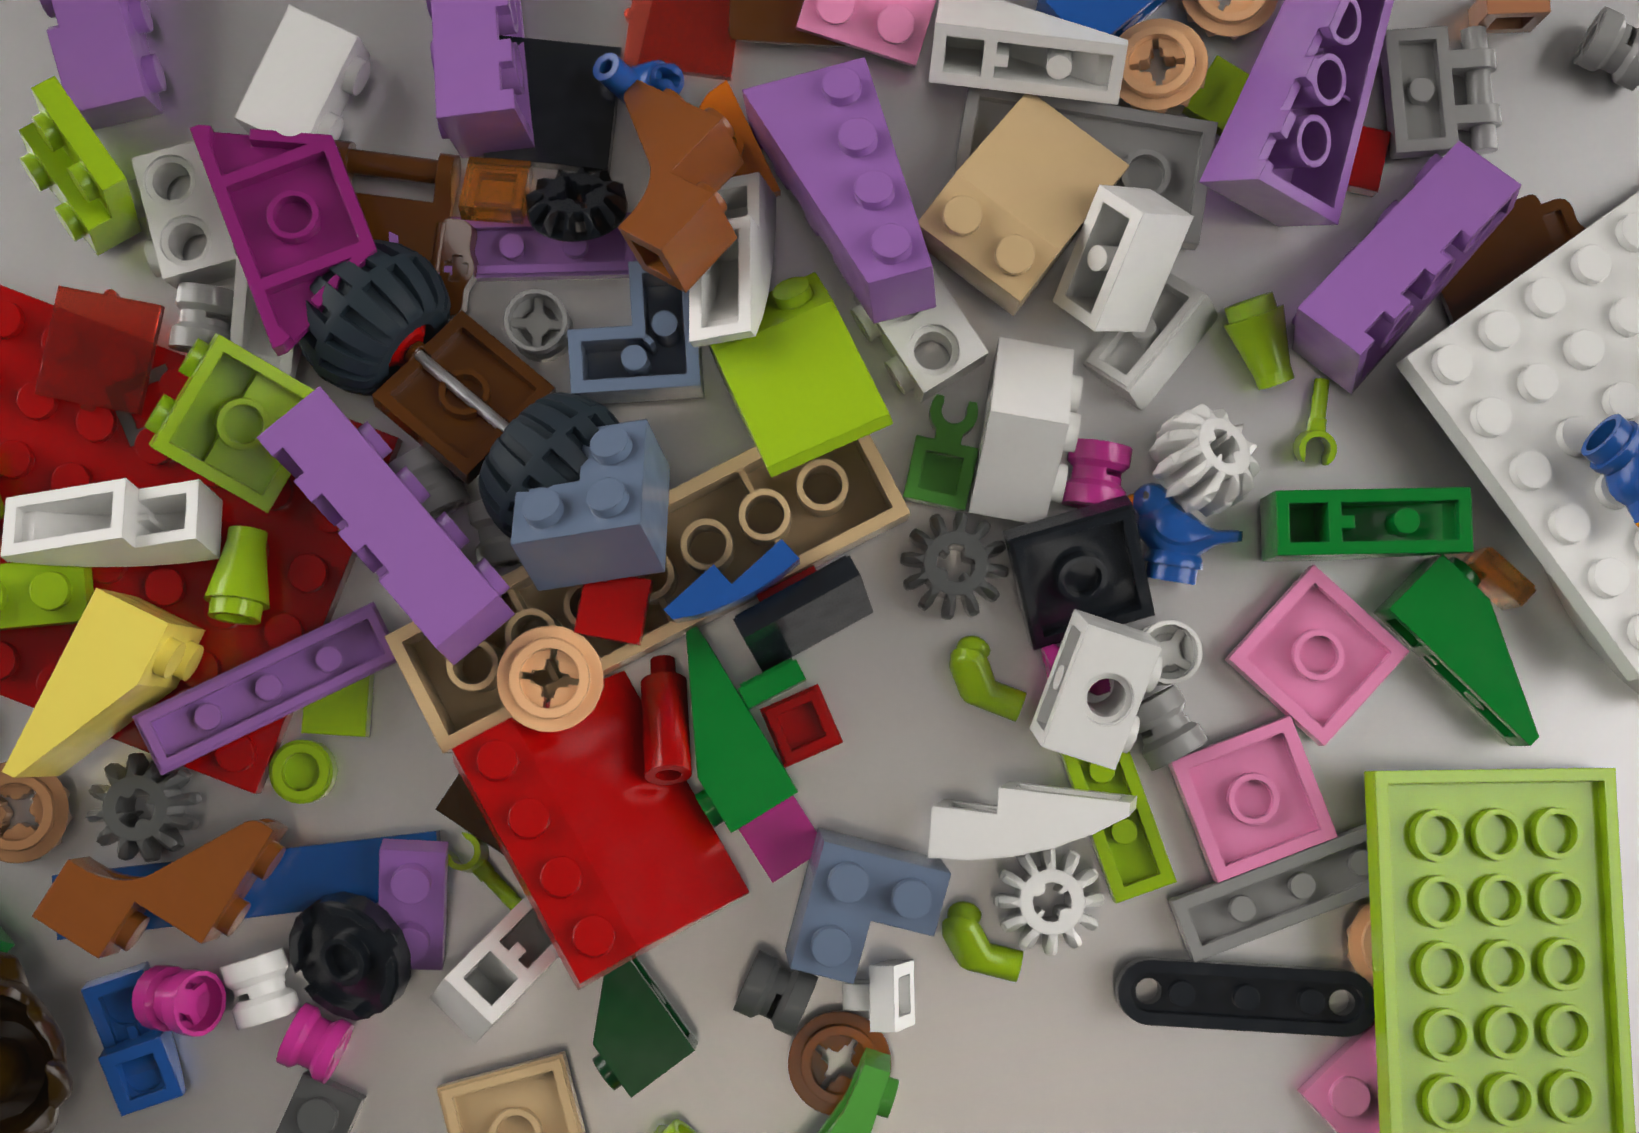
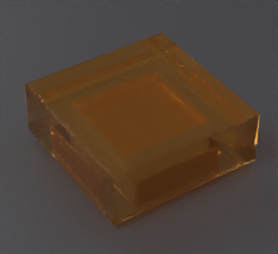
(495, 190)
(1499, 579)

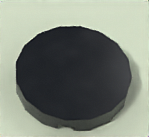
(350, 955)

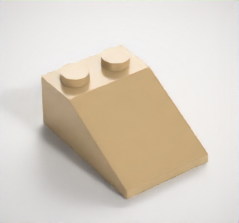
(1018, 201)

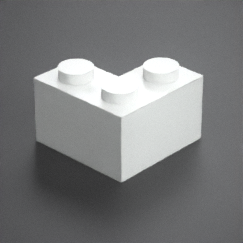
(1026, 430)

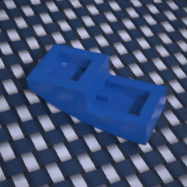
(714, 593)
(136, 1061)

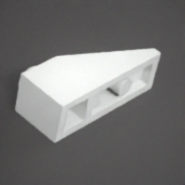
(1024, 52)
(496, 972)

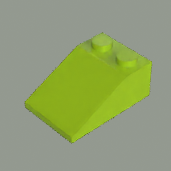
(800, 378)

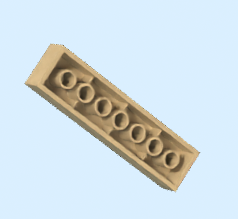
(715, 519)

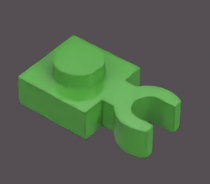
(940, 465)

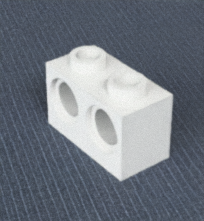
(178, 220)
(939, 324)

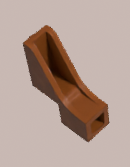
(681, 217)
(194, 894)

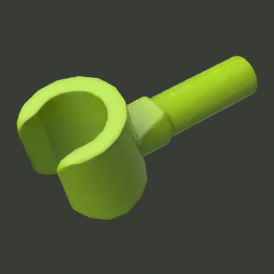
(1317, 425)
(484, 871)

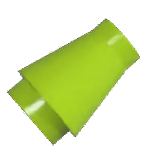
(1261, 338)
(240, 579)

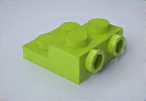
(78, 170)
(221, 413)

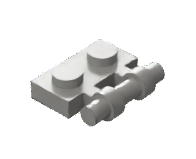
(1421, 91)

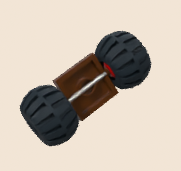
(446, 380)

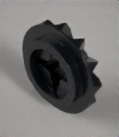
(559, 218)

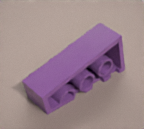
(106, 59)
(478, 77)
(1302, 112)
(844, 172)
(1402, 265)
(388, 526)

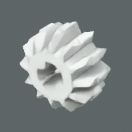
(1204, 460)
(1064, 915)

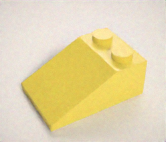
(112, 668)

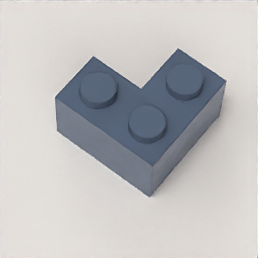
(639, 360)
(604, 523)
(850, 886)

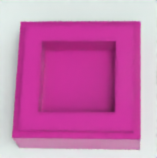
(781, 838)

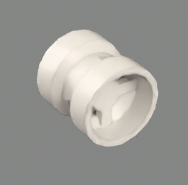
(1179, 651)
(260, 989)

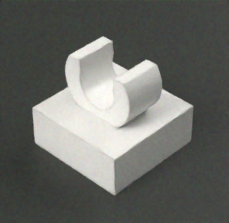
(885, 994)

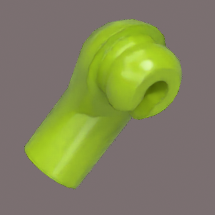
(977, 683)
(972, 948)

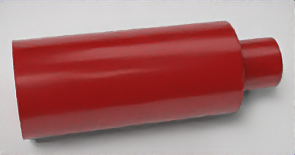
(665, 723)

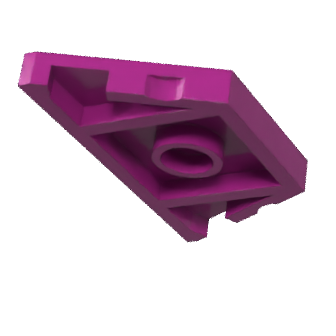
(287, 218)

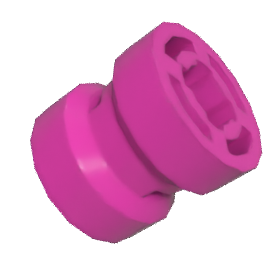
(1096, 472)
(179, 1000)

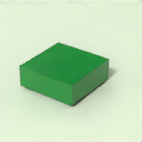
(771, 683)

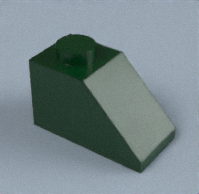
(637, 1030)

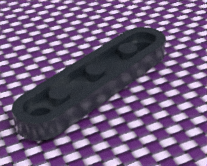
(1245, 997)

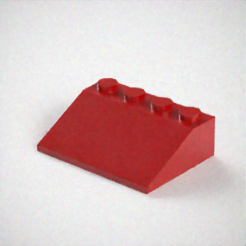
(593, 841)

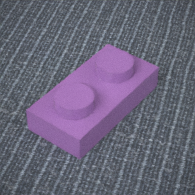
(415, 896)

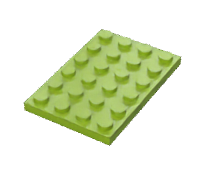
(1499, 951)

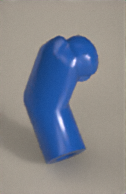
(618, 76)

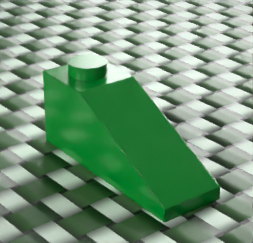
(1365, 523)
(1459, 638)
(731, 751)

